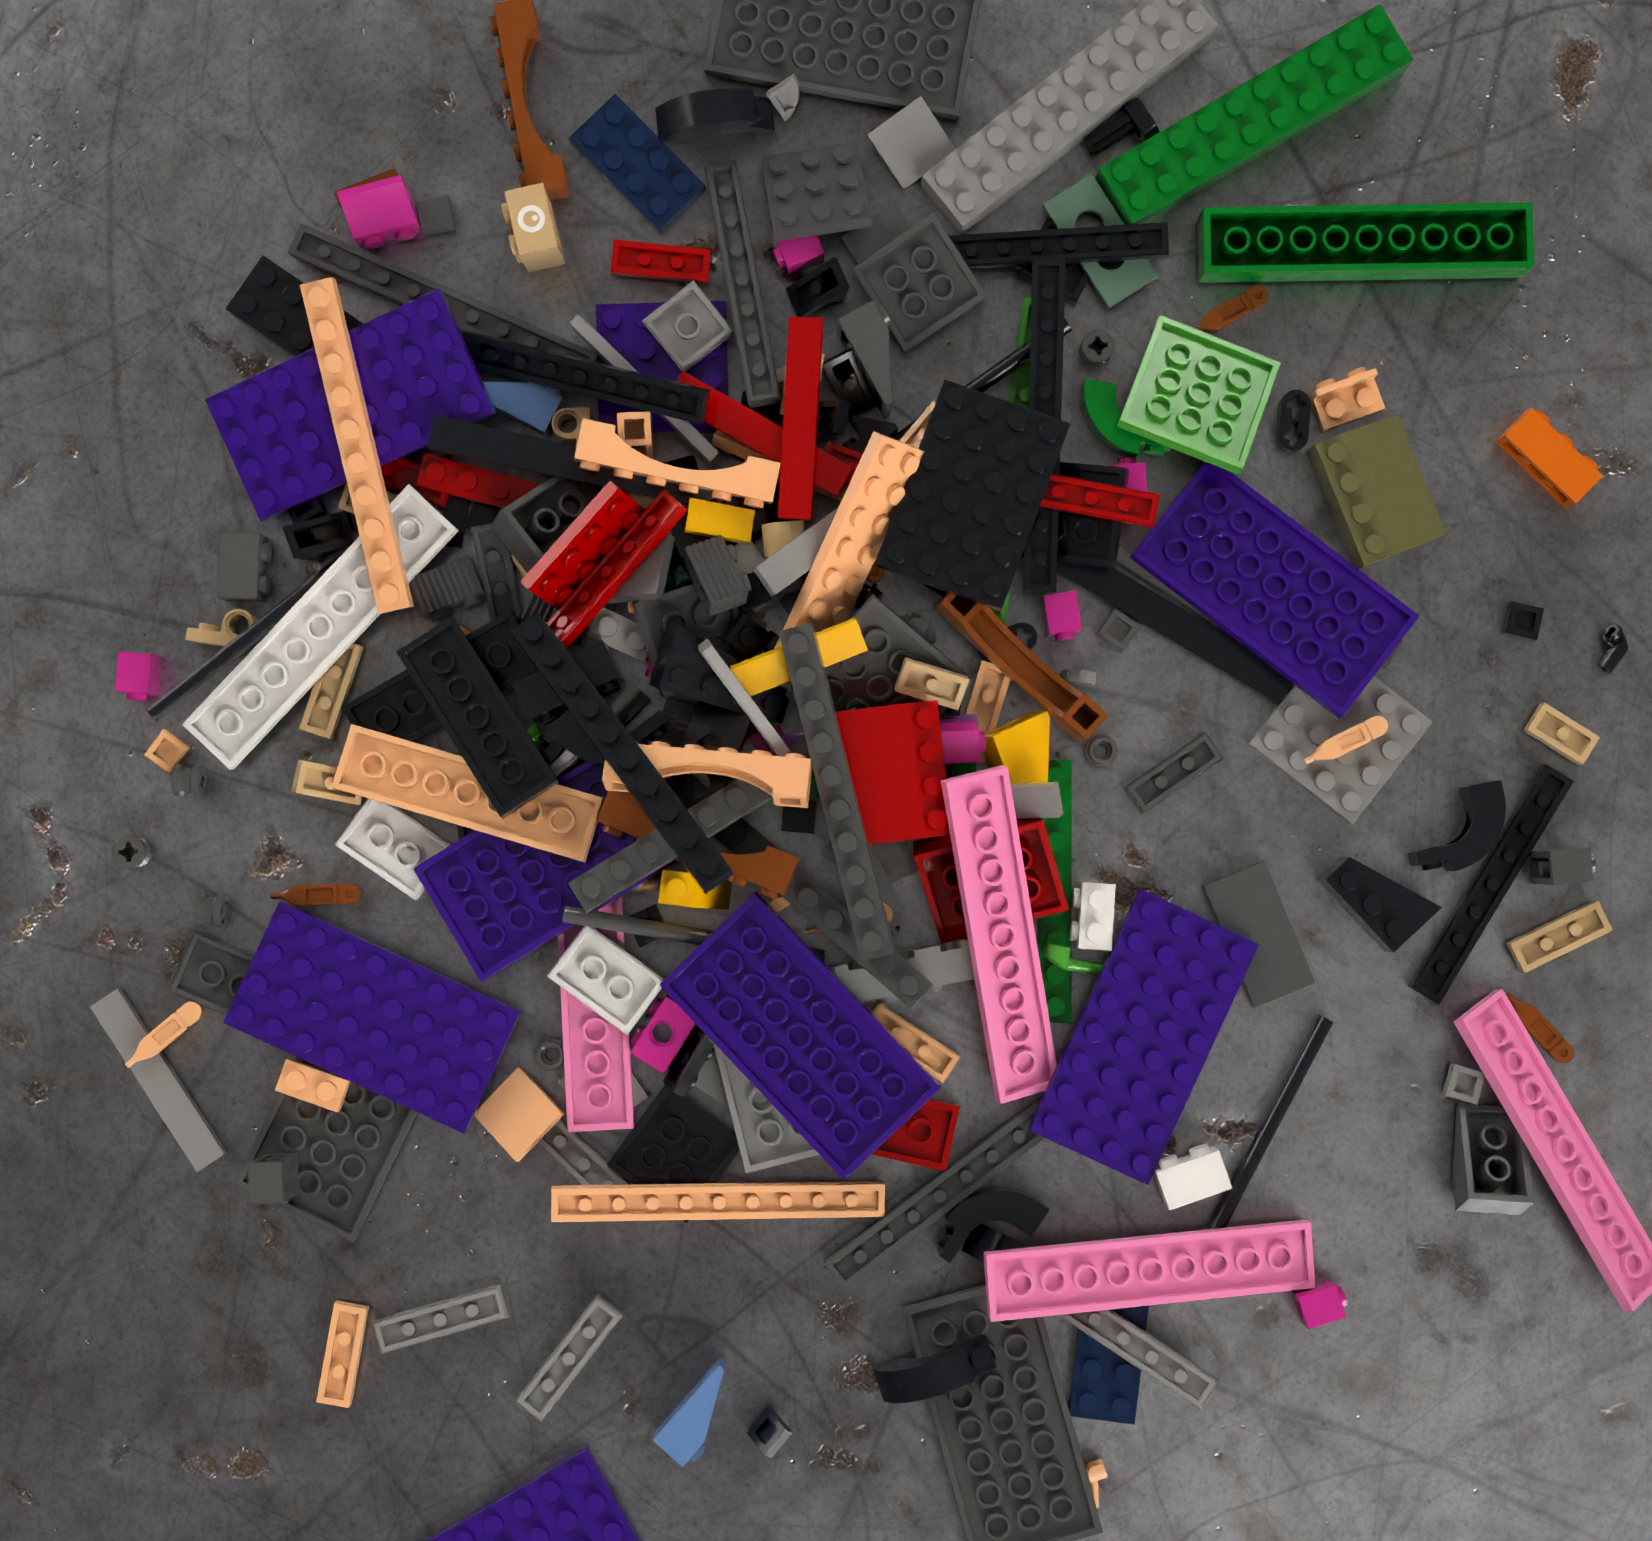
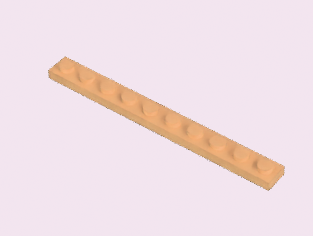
(356, 445)
(717, 1201)

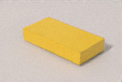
(716, 519)

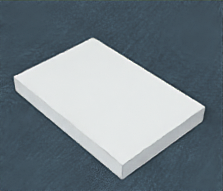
(391, 844)
(606, 978)

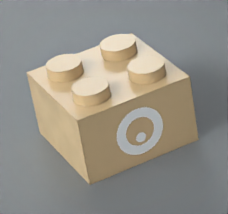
(534, 228)

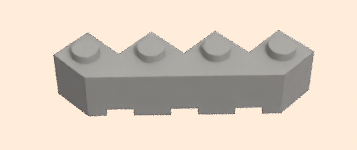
(939, 963)

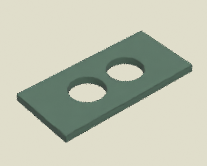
(1089, 197)

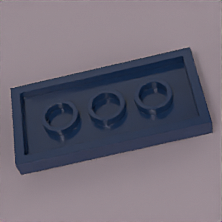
(637, 163)
(1104, 1382)

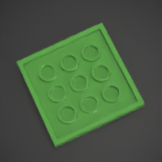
(1199, 394)

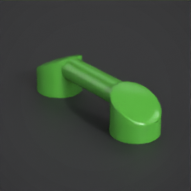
(1060, 957)

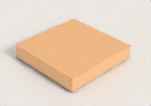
(518, 1114)

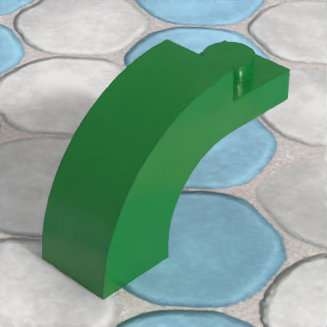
(1102, 417)

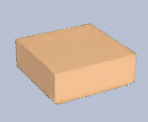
(167, 750)

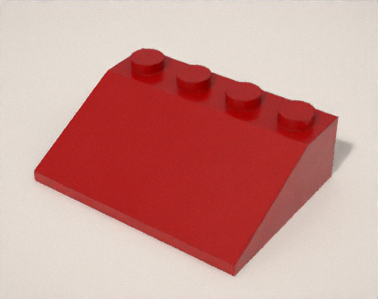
(897, 769)
(940, 881)

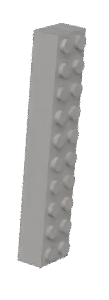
(1065, 109)

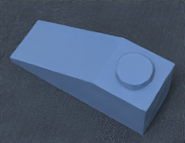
(526, 403)
(688, 1424)

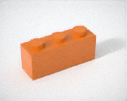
(1549, 457)

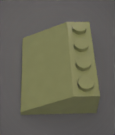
(1375, 491)

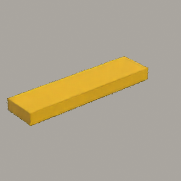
(771, 667)

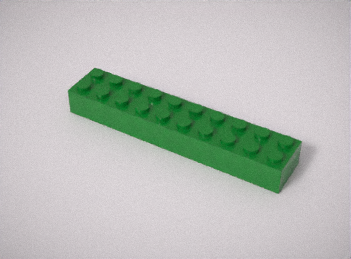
(1254, 118)
(1365, 242)

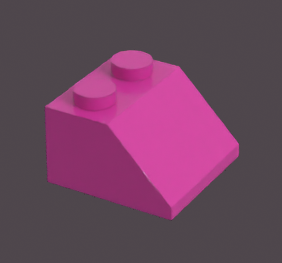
(380, 212)

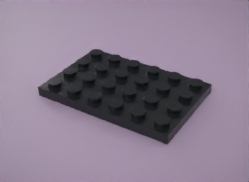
(973, 495)

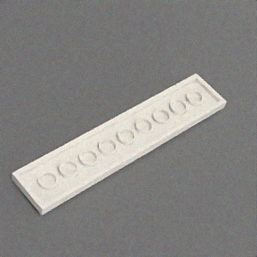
(310, 637)

